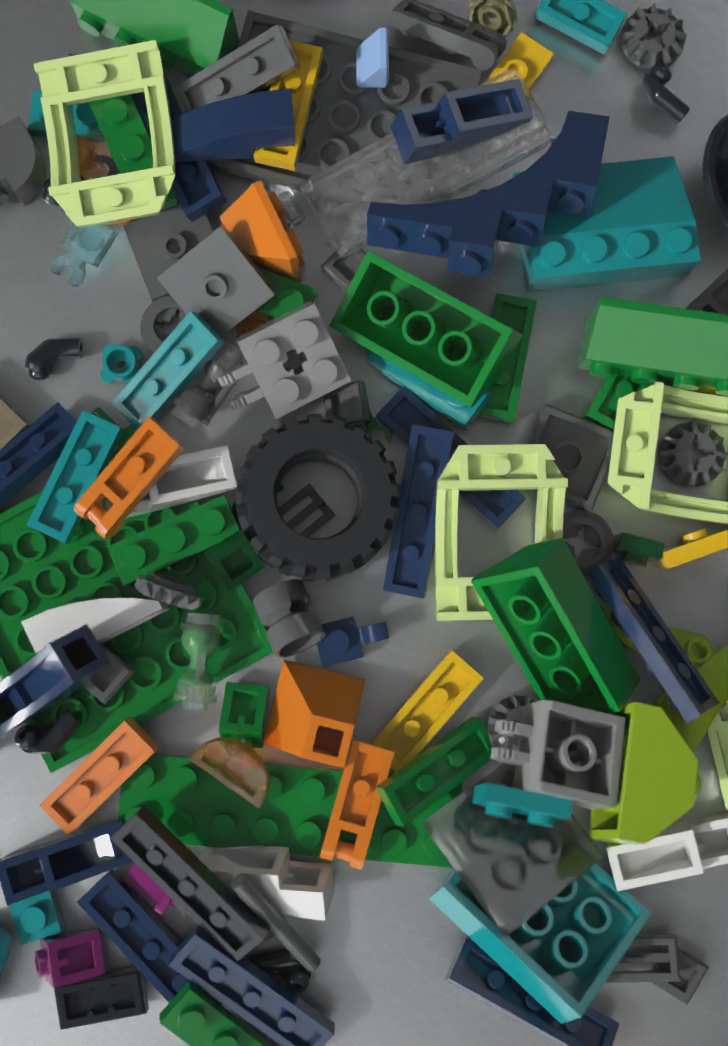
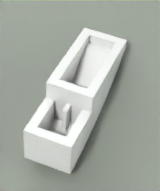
(189, 479)
(104, 617)
(673, 854)
(290, 886)

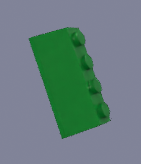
(187, 31)
(424, 330)
(656, 344)
(557, 628)

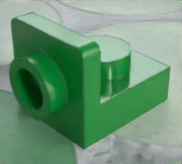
(244, 713)

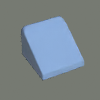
(373, 60)

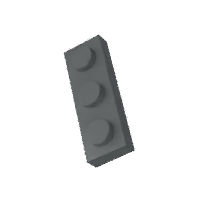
(241, 71)

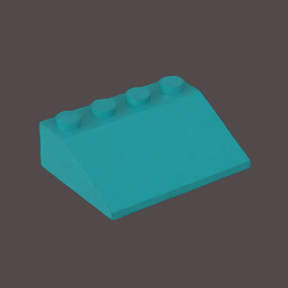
(635, 232)
(564, 947)

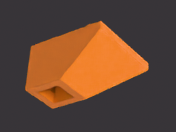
(261, 231)
(314, 713)

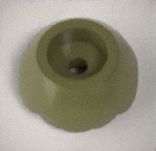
(505, 13)

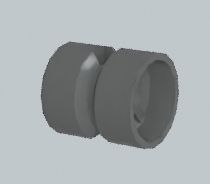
(287, 614)

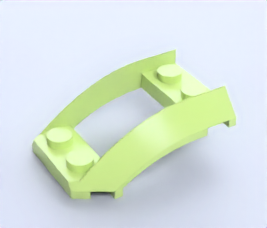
(95, 78)
(636, 445)
(490, 469)

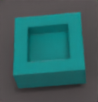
(37, 917)

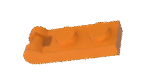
(129, 477)
(357, 802)

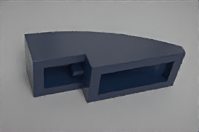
(460, 120)
(235, 127)
(61, 862)

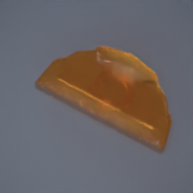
(235, 766)

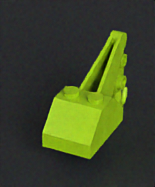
(657, 752)

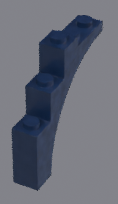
(513, 212)
(49, 678)

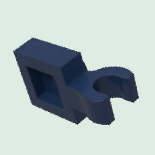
(344, 640)

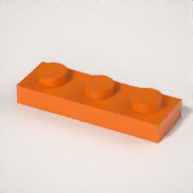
(99, 775)

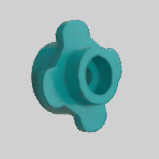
(113, 355)

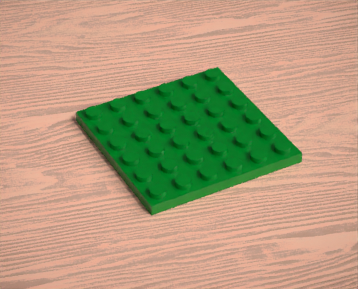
(48, 574)

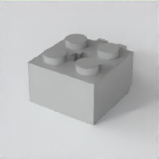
(266, 350)
(546, 739)

